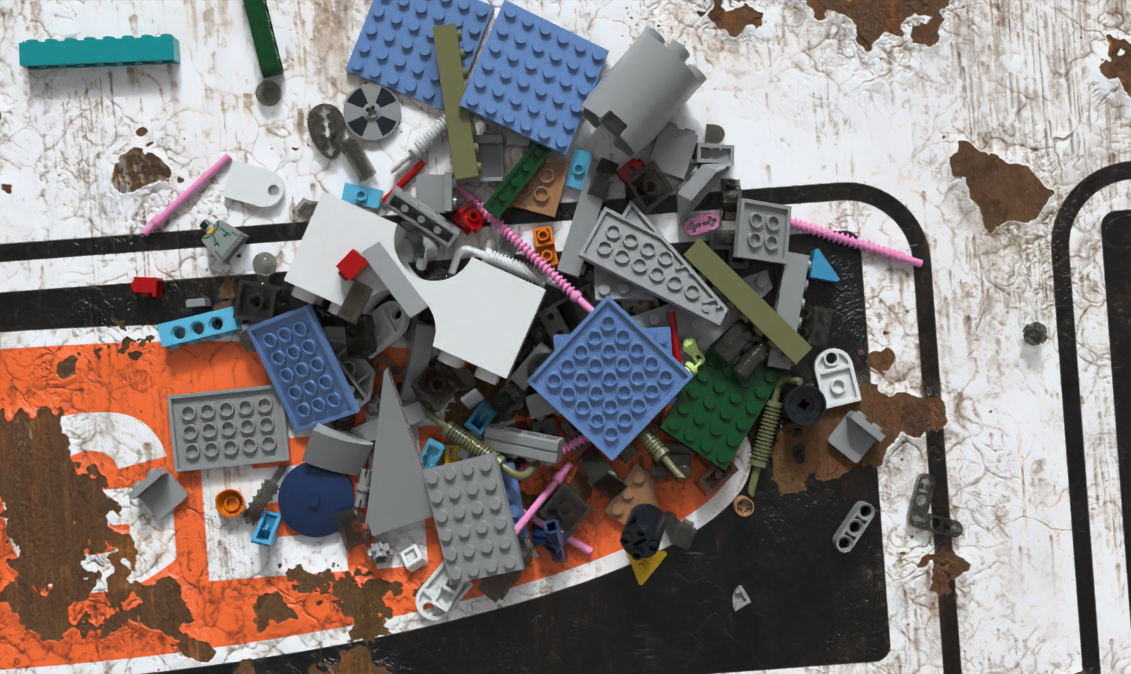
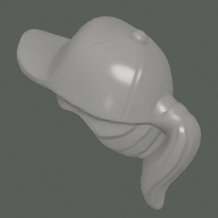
(425, 246)

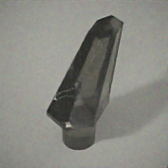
(525, 352)

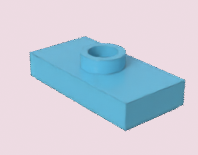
(578, 169)
(362, 195)
(432, 453)

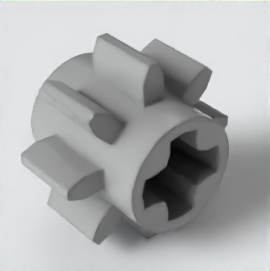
(379, 552)

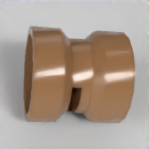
(745, 508)

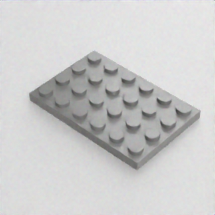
(228, 428)
(473, 518)

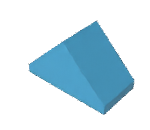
(821, 268)
(480, 418)
(267, 529)

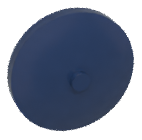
(311, 498)

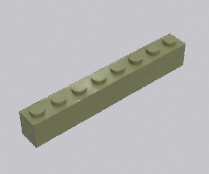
(453, 85)
(746, 302)

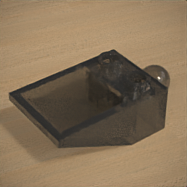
(566, 316)

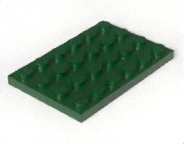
(718, 409)

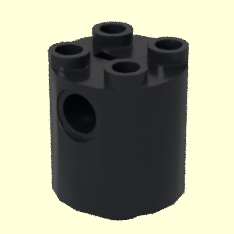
(643, 531)

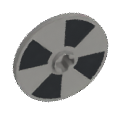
(366, 98)

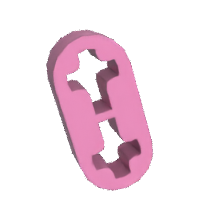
(699, 220)

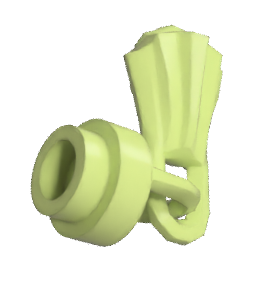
(690, 346)

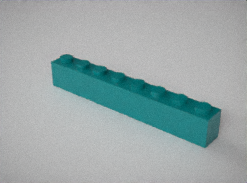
(99, 52)

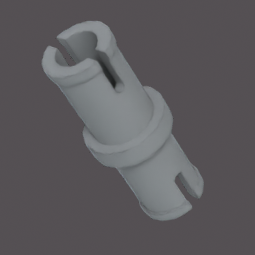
(363, 487)

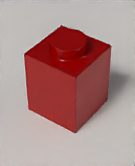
(352, 265)

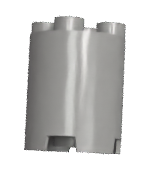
(643, 91)

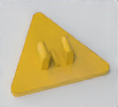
(645, 567)

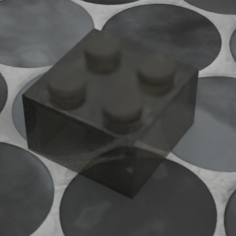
(566, 507)

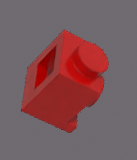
(624, 174)
(469, 219)
(147, 286)

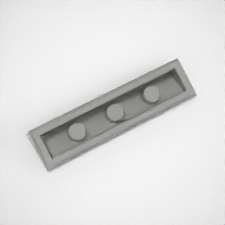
(394, 280)

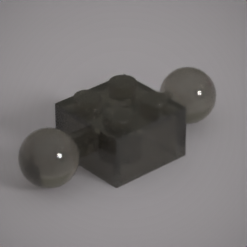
(248, 292)

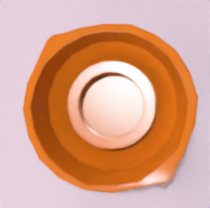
(230, 503)

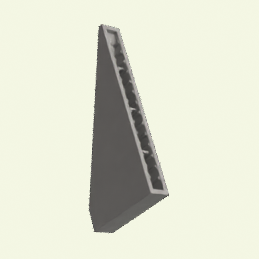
(397, 480)

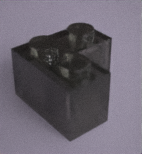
(724, 241)
(600, 474)
(712, 477)

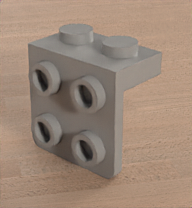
(437, 191)
(855, 435)
(159, 492)

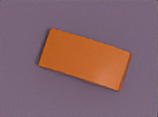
(545, 245)

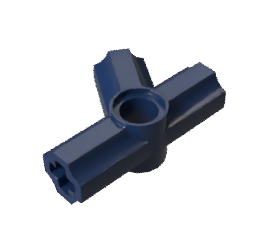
(552, 540)

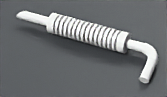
(422, 143)
(504, 263)

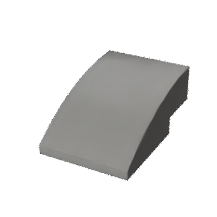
(337, 450)

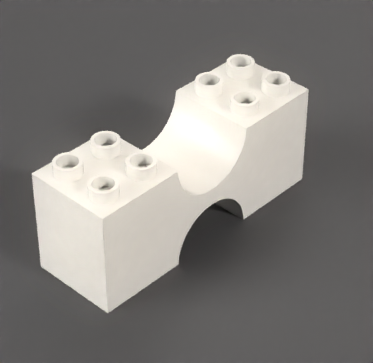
(477, 313)

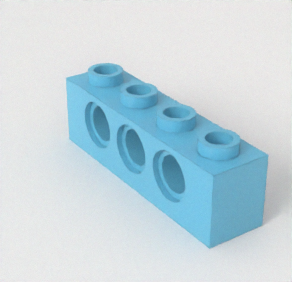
(170, 330)

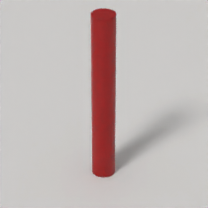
(406, 179)
(674, 336)

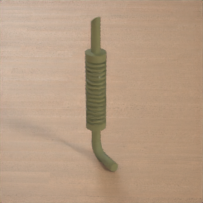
(767, 430)
(477, 447)
(657, 450)

